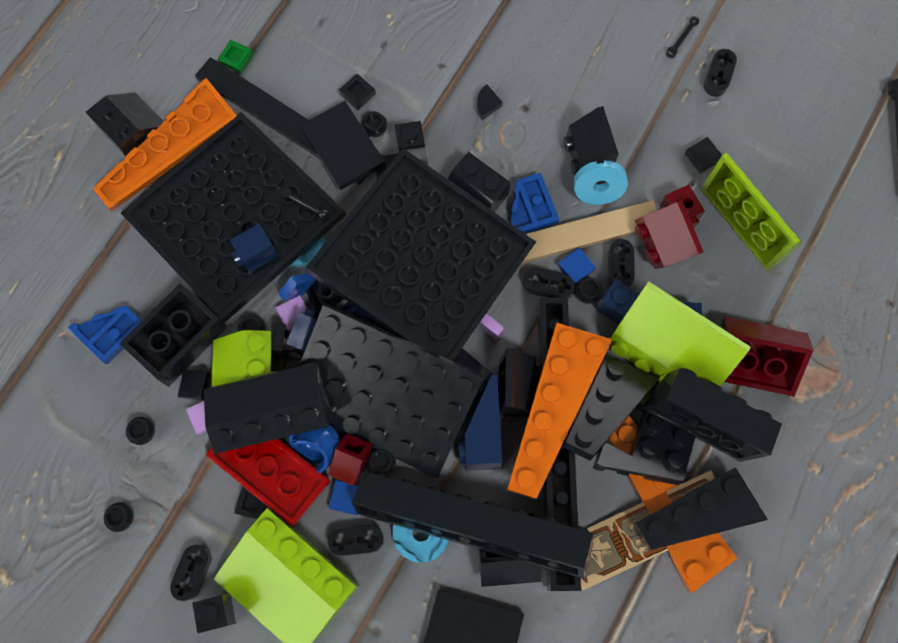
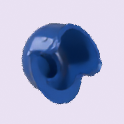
(316, 446)

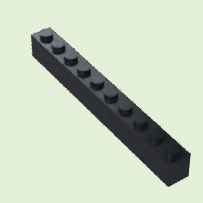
(560, 484)

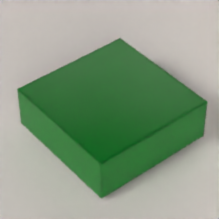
(235, 56)

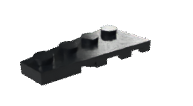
(610, 401)
(708, 510)

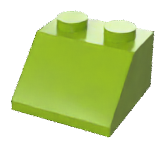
(241, 356)

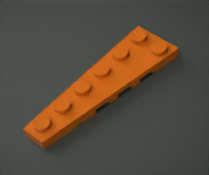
(173, 141)
(563, 384)
(694, 559)

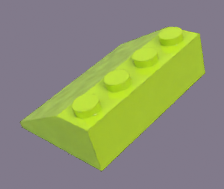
(749, 214)
(668, 335)
(285, 580)

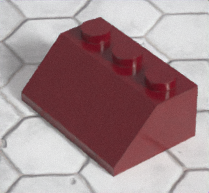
(775, 356)

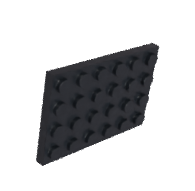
(390, 389)

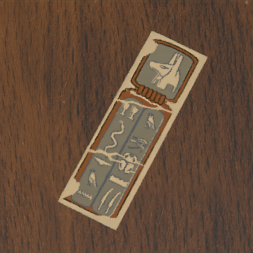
(618, 542)

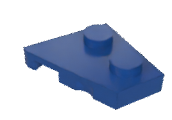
(532, 205)
(106, 332)

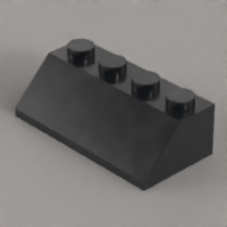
(266, 407)
(713, 416)

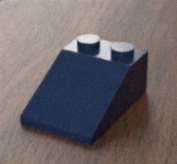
(483, 437)

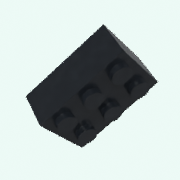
(173, 335)

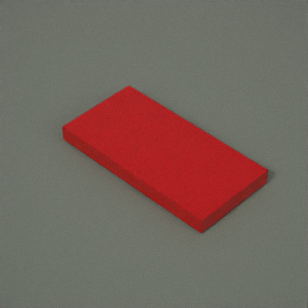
(274, 476)

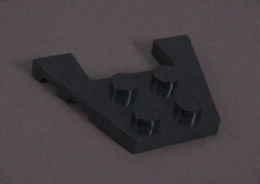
(657, 453)

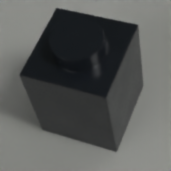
(213, 613)

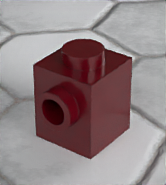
(690, 201)
(349, 465)

